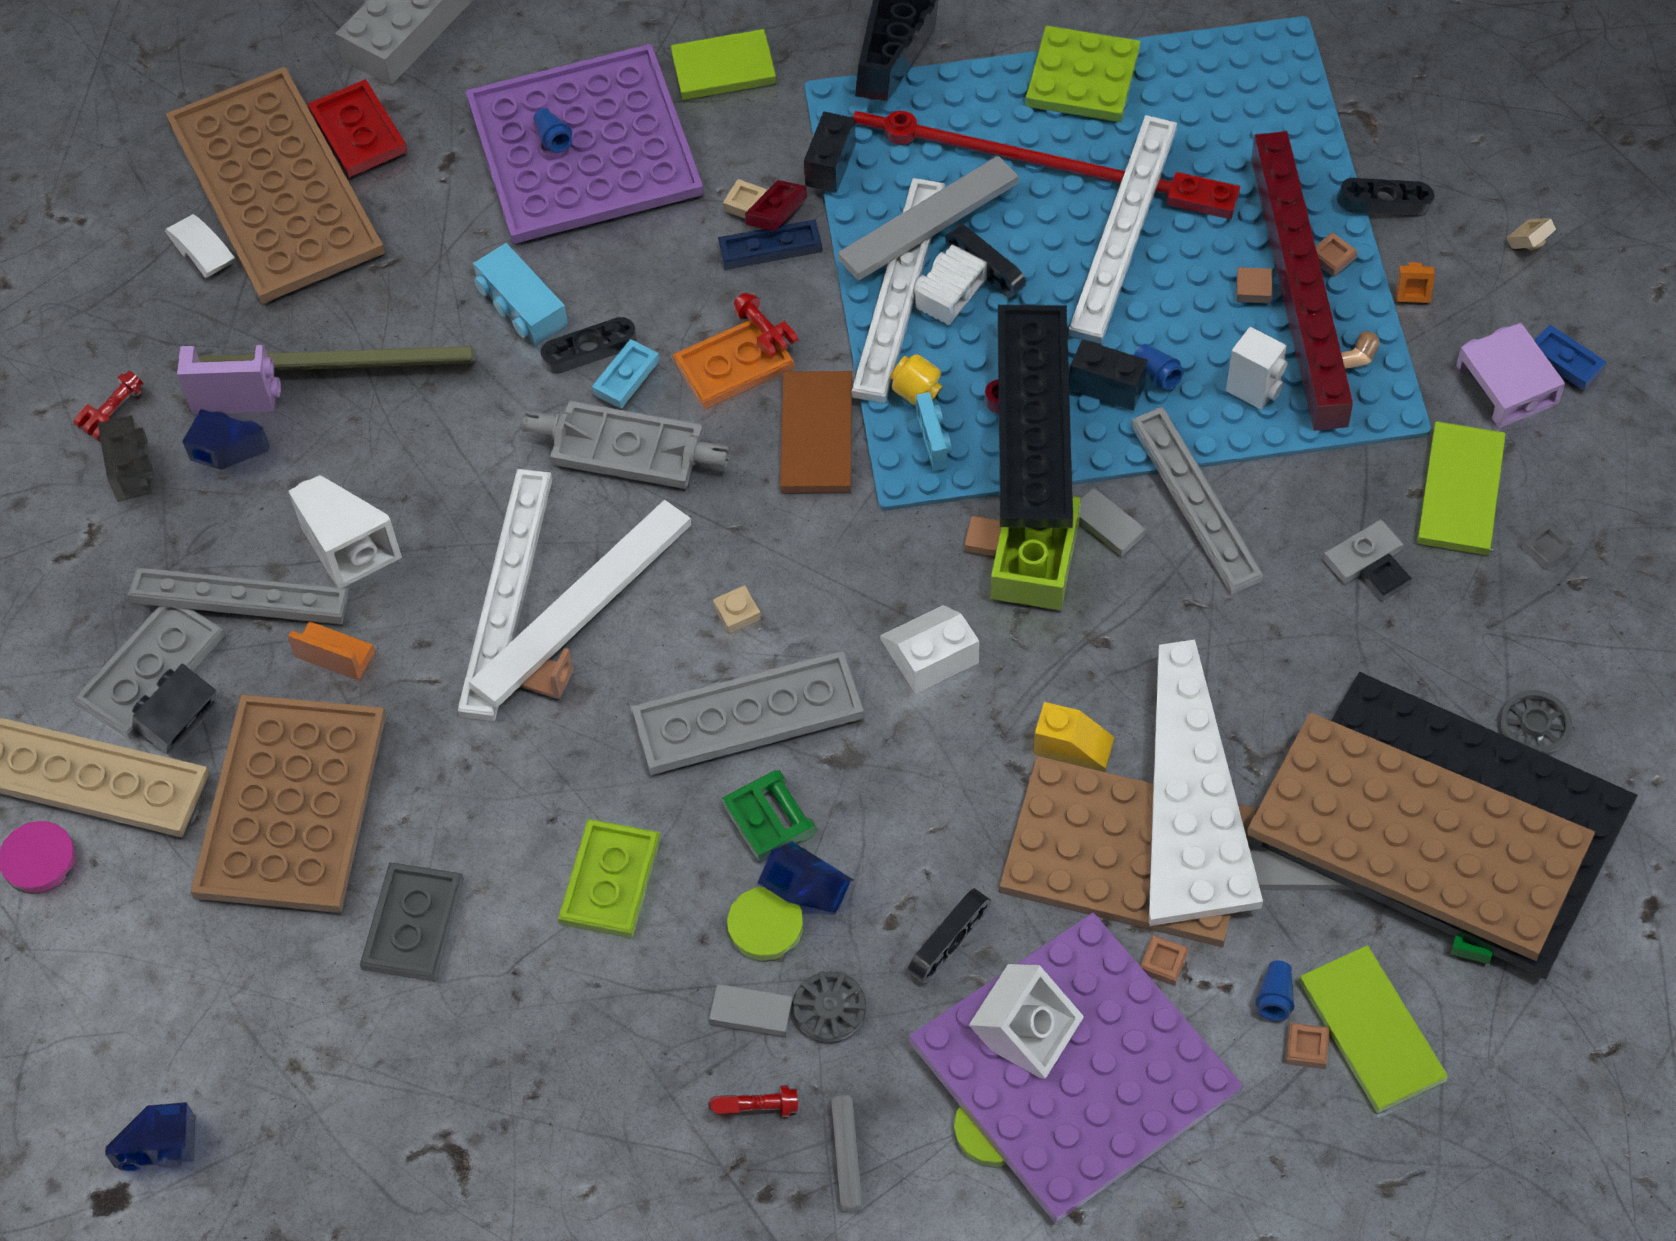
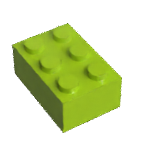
(1034, 564)

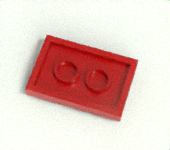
(357, 128)

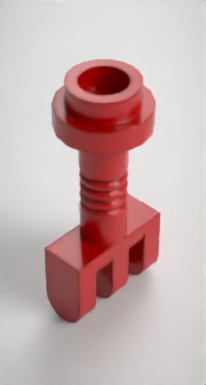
(747, 306)
(90, 417)
(785, 1101)

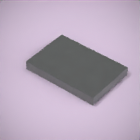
(412, 921)

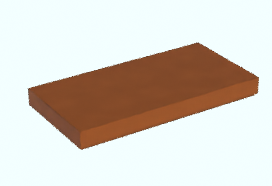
(816, 432)

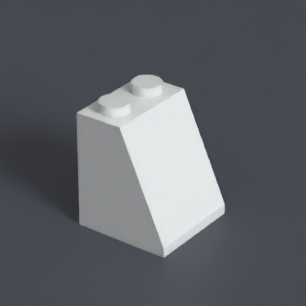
(344, 530)

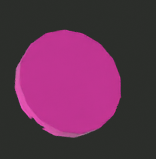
(37, 856)

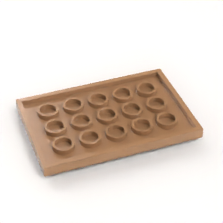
(289, 803)
(1089, 848)

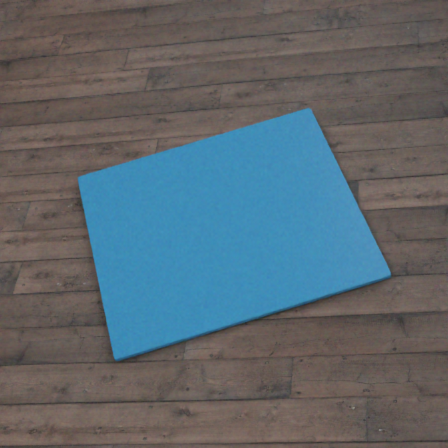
(1181, 277)

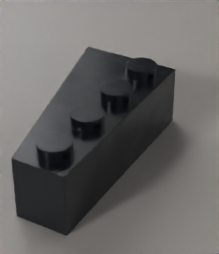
(891, 44)

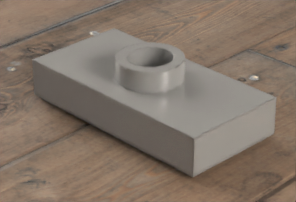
(1362, 550)

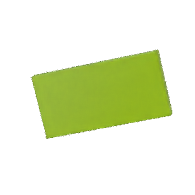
(1461, 488)
(1373, 1029)

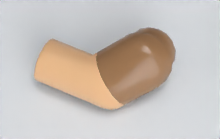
(1363, 351)

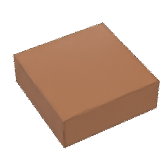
(1335, 254)
(1254, 285)
(983, 536)
(1164, 960)
(1307, 1045)

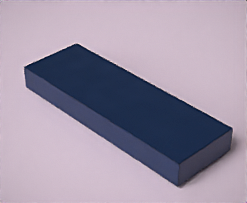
(769, 245)

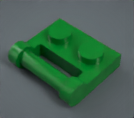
(759, 821)

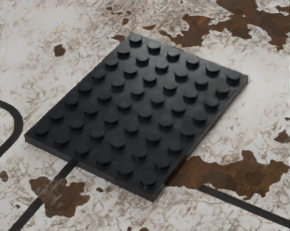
(1497, 763)

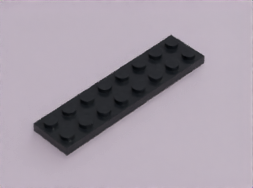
(1034, 417)

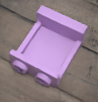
(1512, 373)
(228, 384)

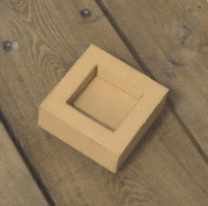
(742, 197)
(1531, 234)
(736, 609)

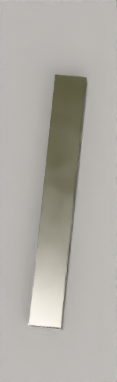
(360, 358)

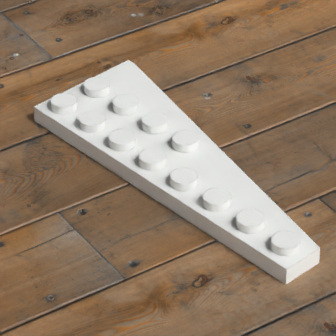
(1197, 830)

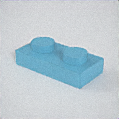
(625, 374)
(929, 420)

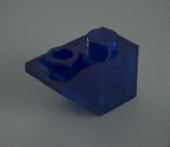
(223, 441)
(804, 879)
(156, 1136)

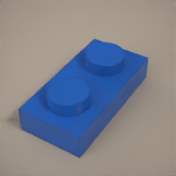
(1570, 358)

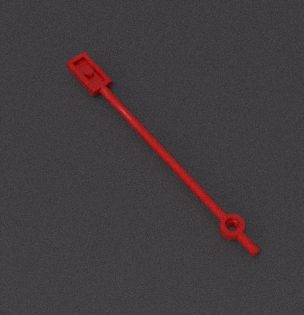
(1184, 192)

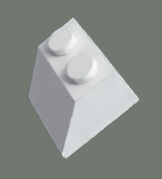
(932, 647)
(1027, 1019)

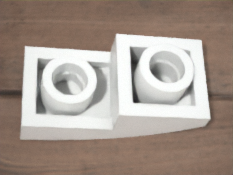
(201, 244)

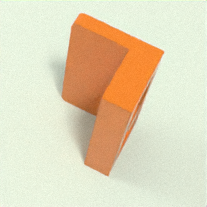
(332, 650)

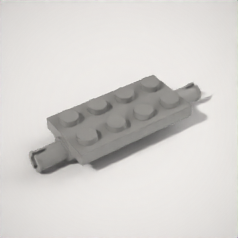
(626, 443)

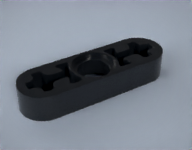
(1363, 196)
(1000, 271)
(582, 357)
(949, 935)

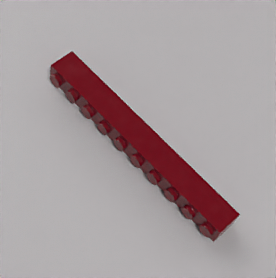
(1301, 282)

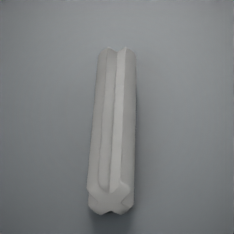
(846, 1153)

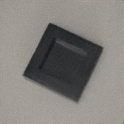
(1385, 577)

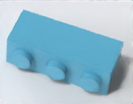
(520, 294)

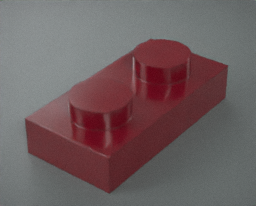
(776, 205)

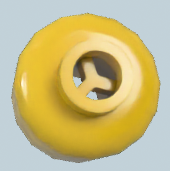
(915, 377)

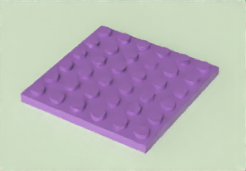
(623, 149)
(1113, 1096)

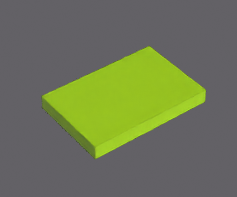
(723, 64)
(609, 878)

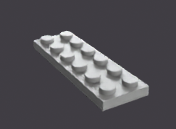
(747, 712)

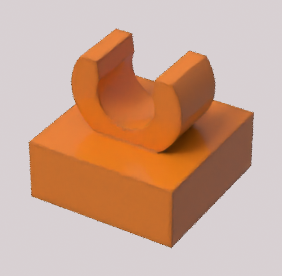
(1415, 283)

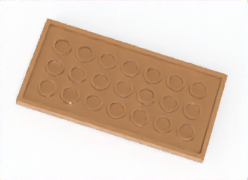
(274, 184)
(1422, 835)

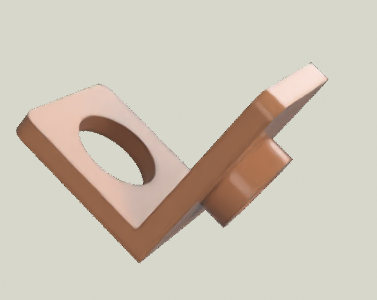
(552, 676)

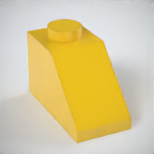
(1072, 738)

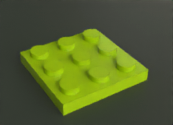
(1083, 73)

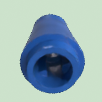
(554, 133)
(1161, 368)
(1276, 995)

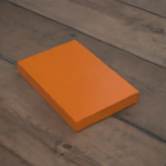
(729, 364)

